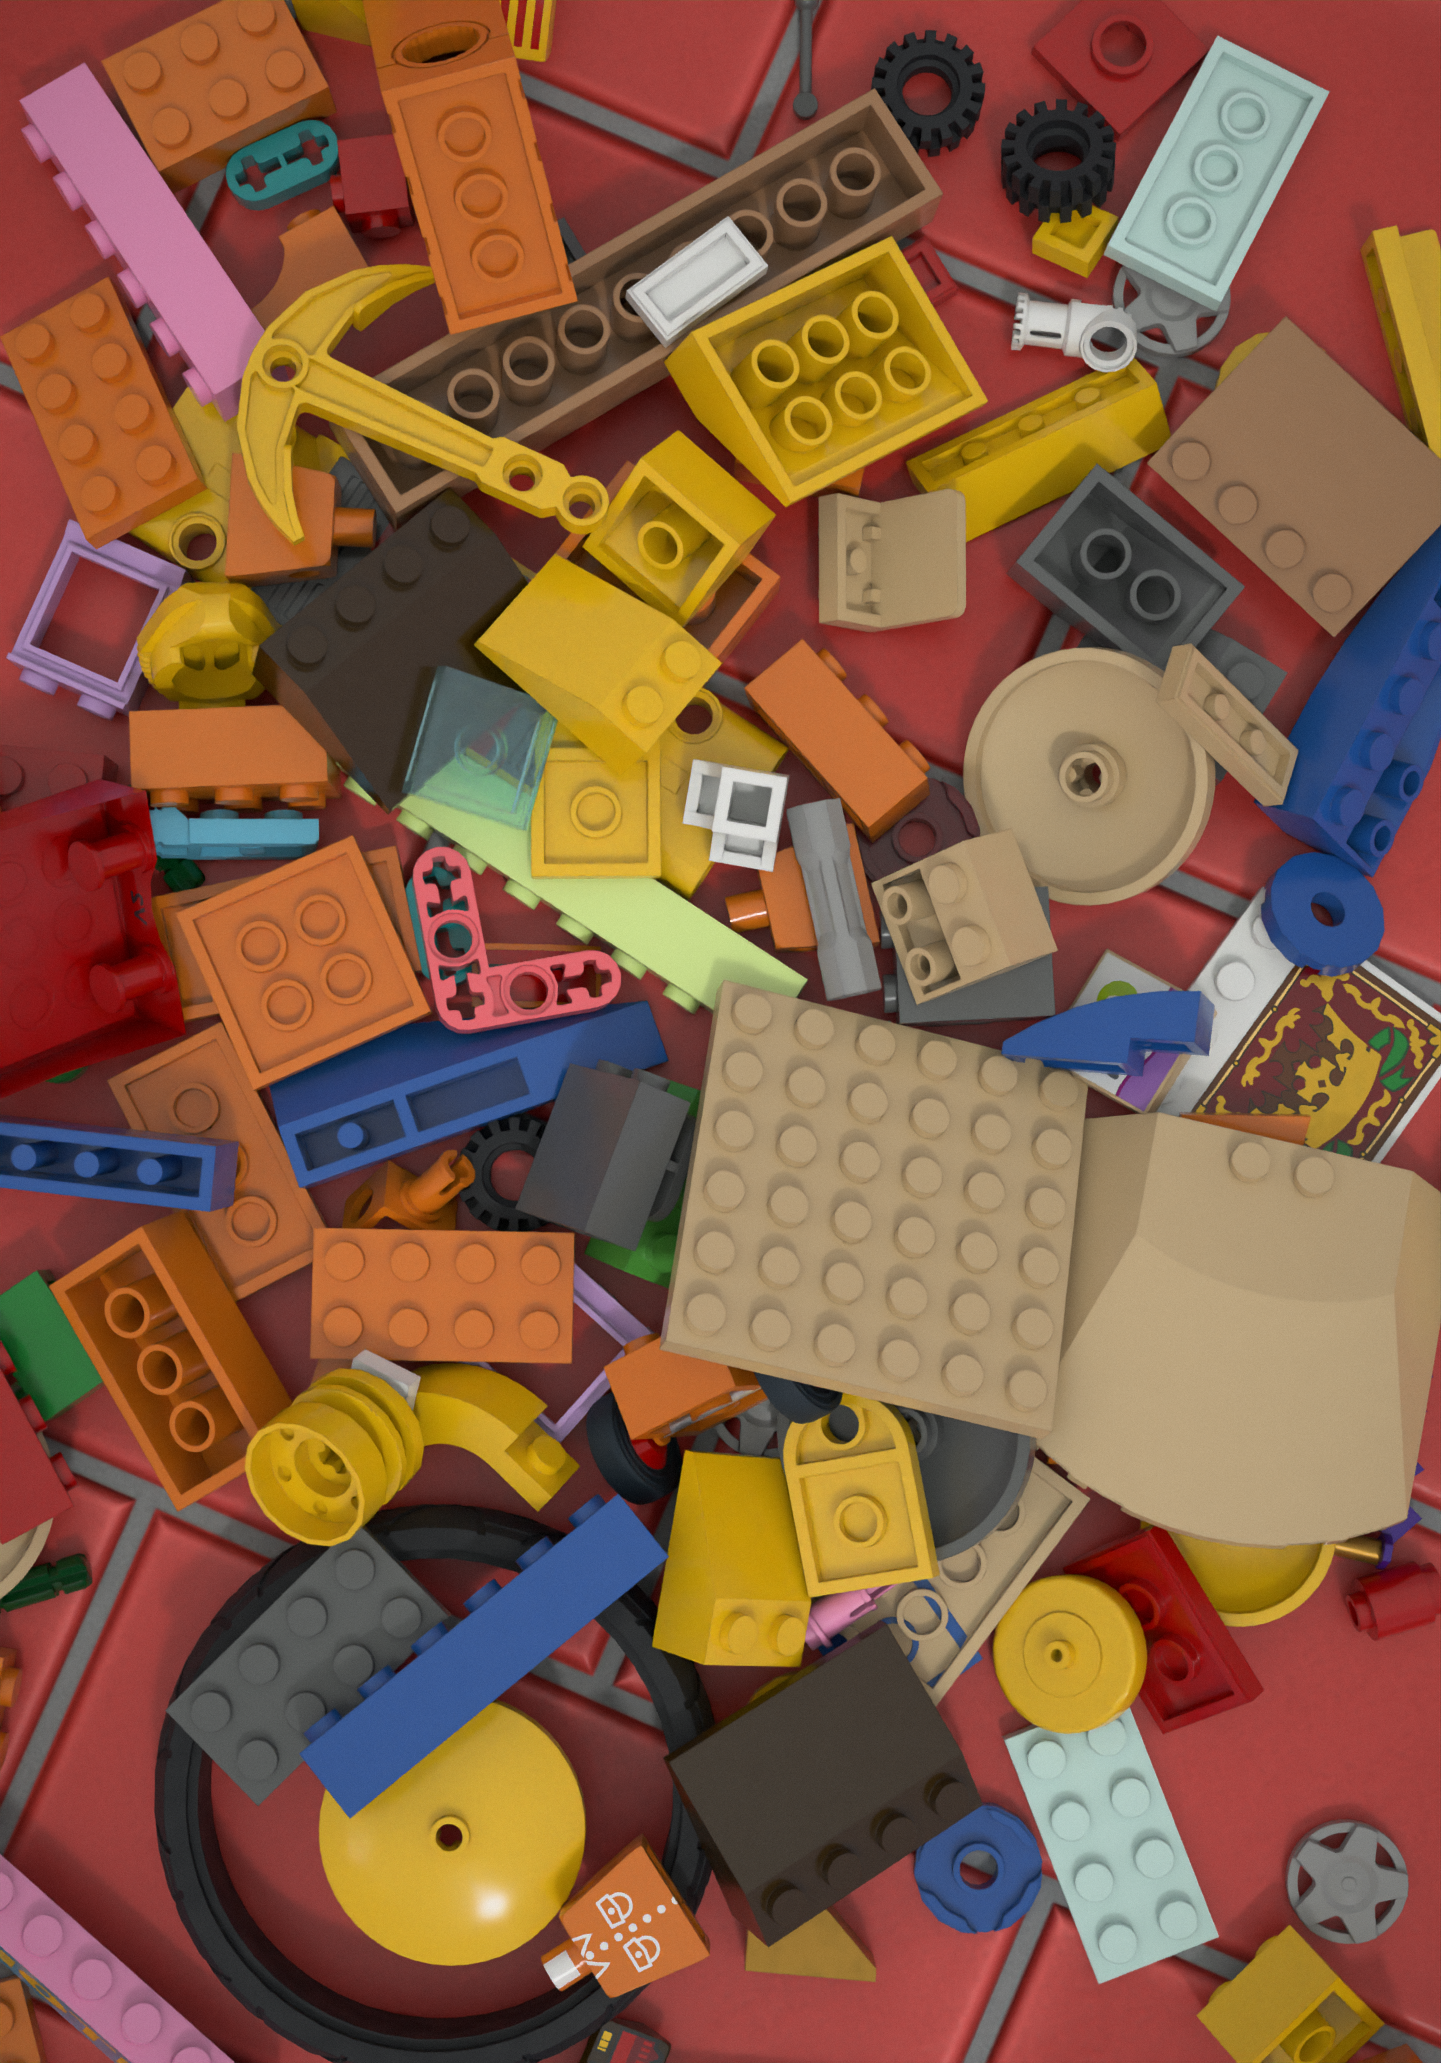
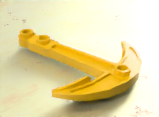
(333, 391)

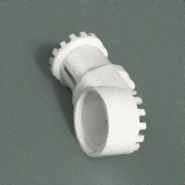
(1071, 329)

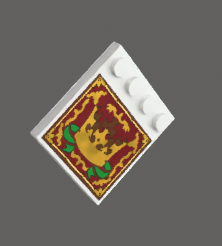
(1299, 1042)

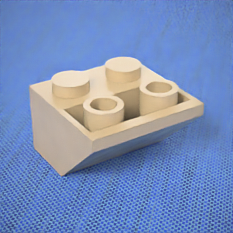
(964, 915)

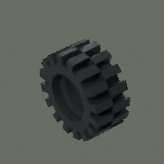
(950, 64)
(1058, 132)
(482, 1152)

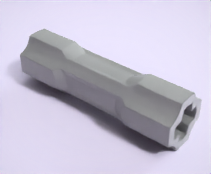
(833, 898)

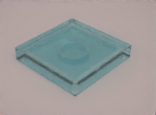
(480, 749)

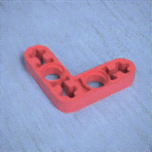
(495, 982)

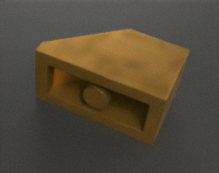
(816, 1949)

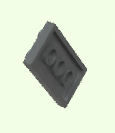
(305, 1659)

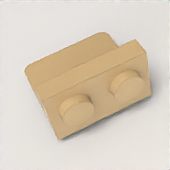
(891, 560)

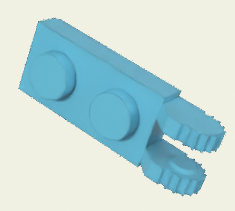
(224, 836)

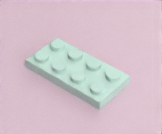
(1216, 173)
(1112, 1844)

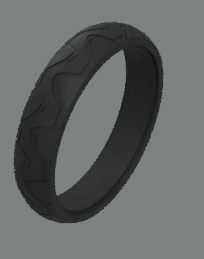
(249, 1961)

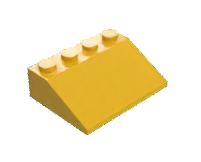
(826, 373)

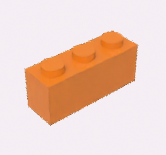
(840, 738)

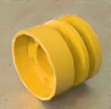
(334, 1456)

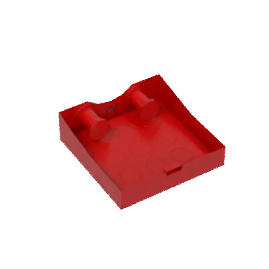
(80, 935)

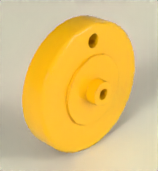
(1070, 1654)

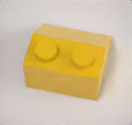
(678, 528)
(1289, 2008)

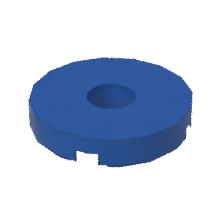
(1343, 893)
(990, 1904)

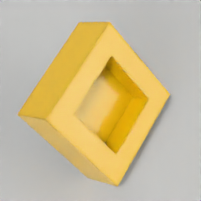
(1076, 243)

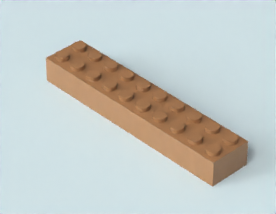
(561, 367)

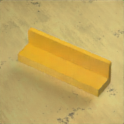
(1407, 299)
(1047, 446)

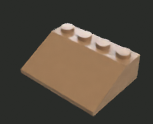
(1307, 476)

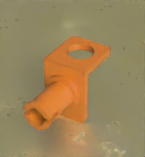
(411, 1200)

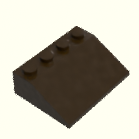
(369, 645)
(822, 1784)

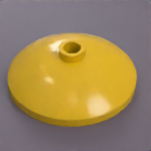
(1254, 1583)

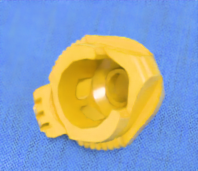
(206, 644)

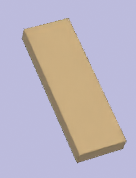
(1227, 725)

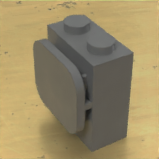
(1011, 996)
(610, 1154)

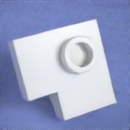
(740, 808)

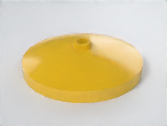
(482, 1895)

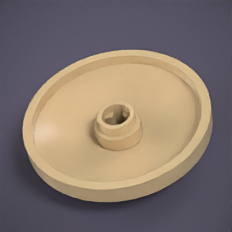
(1035, 762)

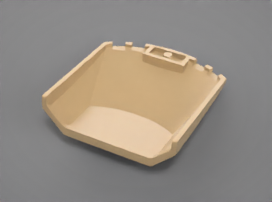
(1245, 1333)

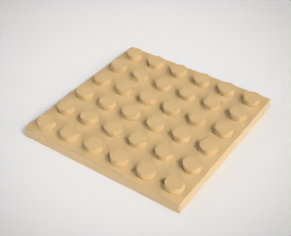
(878, 1212)

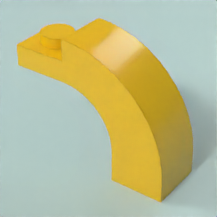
(494, 1421)

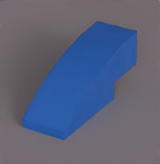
(1117, 1032)

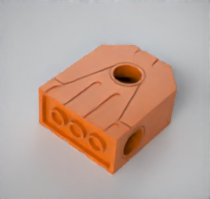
(469, 158)

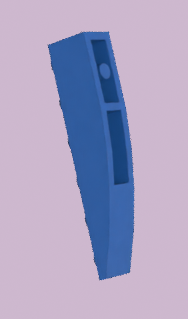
(1371, 723)
(440, 1084)

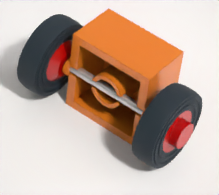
(675, 1396)

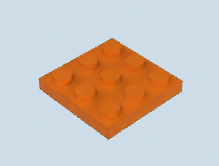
(303, 963)

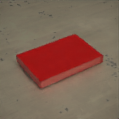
(1191, 1656)

